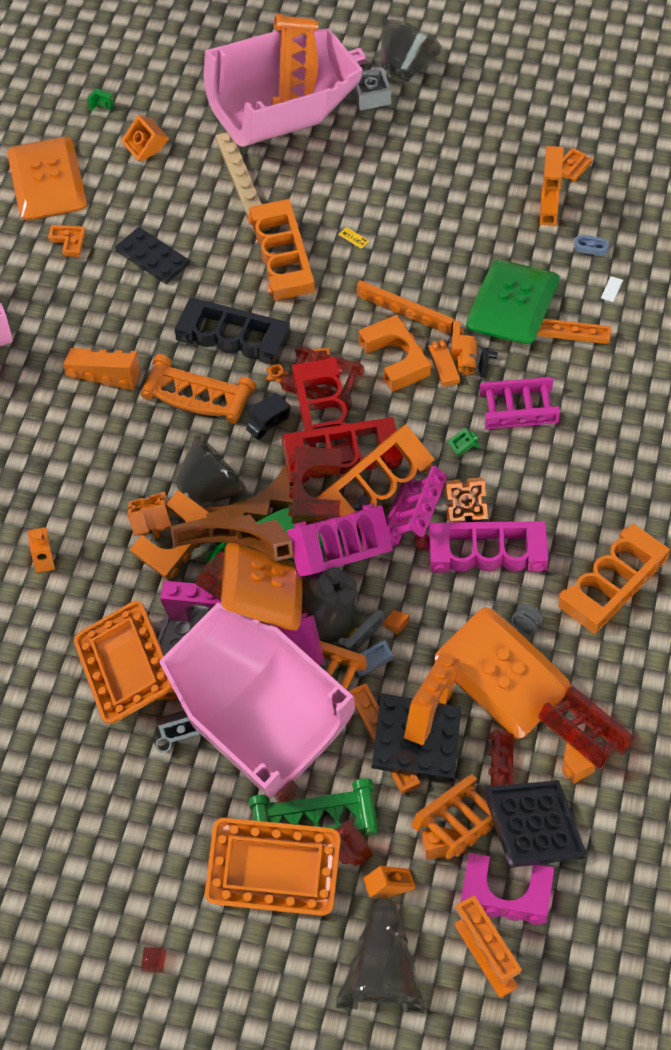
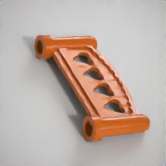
(291, 28)
(163, 373)

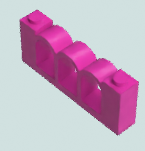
(533, 531)
(307, 548)

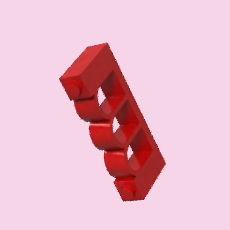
(319, 373)
(381, 428)

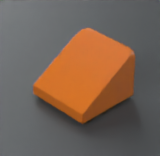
(396, 621)

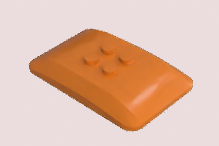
(46, 178)
(260, 587)
(122, 662)
(504, 672)
(273, 866)

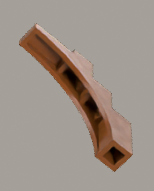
(264, 503)
(219, 527)

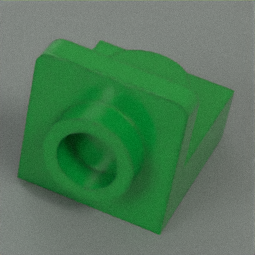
(100, 98)
(463, 441)

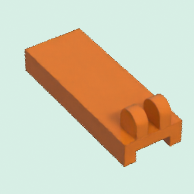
(443, 363)

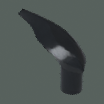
(485, 360)

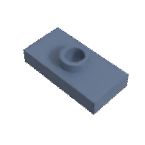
(376, 657)

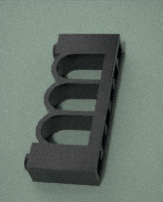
(267, 351)

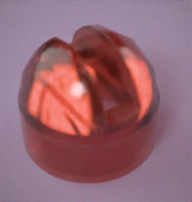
(422, 542)

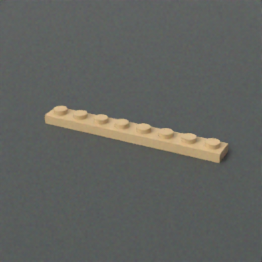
(238, 173)

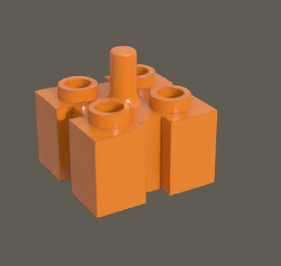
(465, 499)
(149, 515)

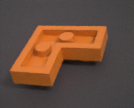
(71, 237)

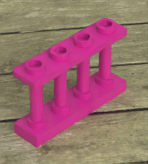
(523, 417)
(404, 502)

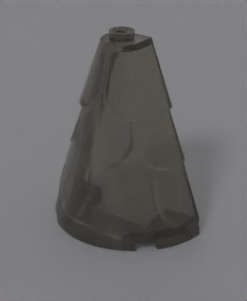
(382, 965)

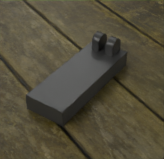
(363, 633)

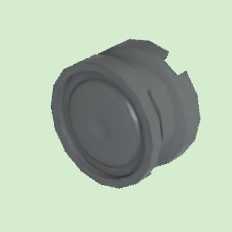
(527, 619)

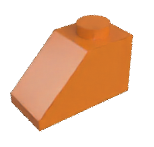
(576, 765)
(434, 846)
(388, 882)

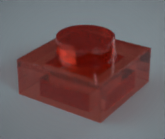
(287, 793)
(153, 960)

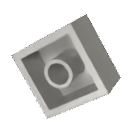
(372, 89)

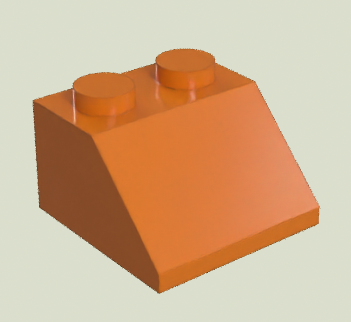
(144, 138)

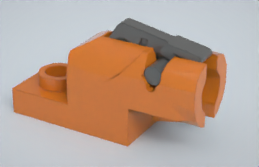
(465, 350)

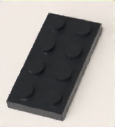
(152, 255)

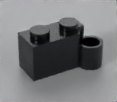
(267, 415)
(173, 728)

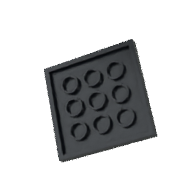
(399, 755)
(534, 823)

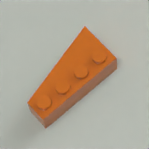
(103, 367)

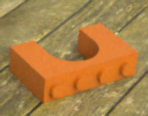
(551, 185)
(394, 333)
(168, 561)
(435, 689)

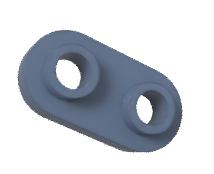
(591, 245)

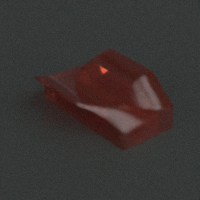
(352, 846)

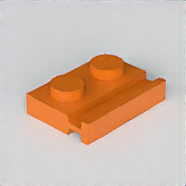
(575, 164)

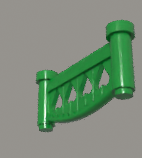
(358, 802)

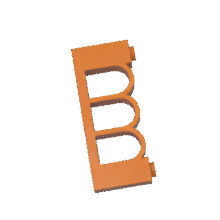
(287, 284)
(408, 445)
(589, 612)

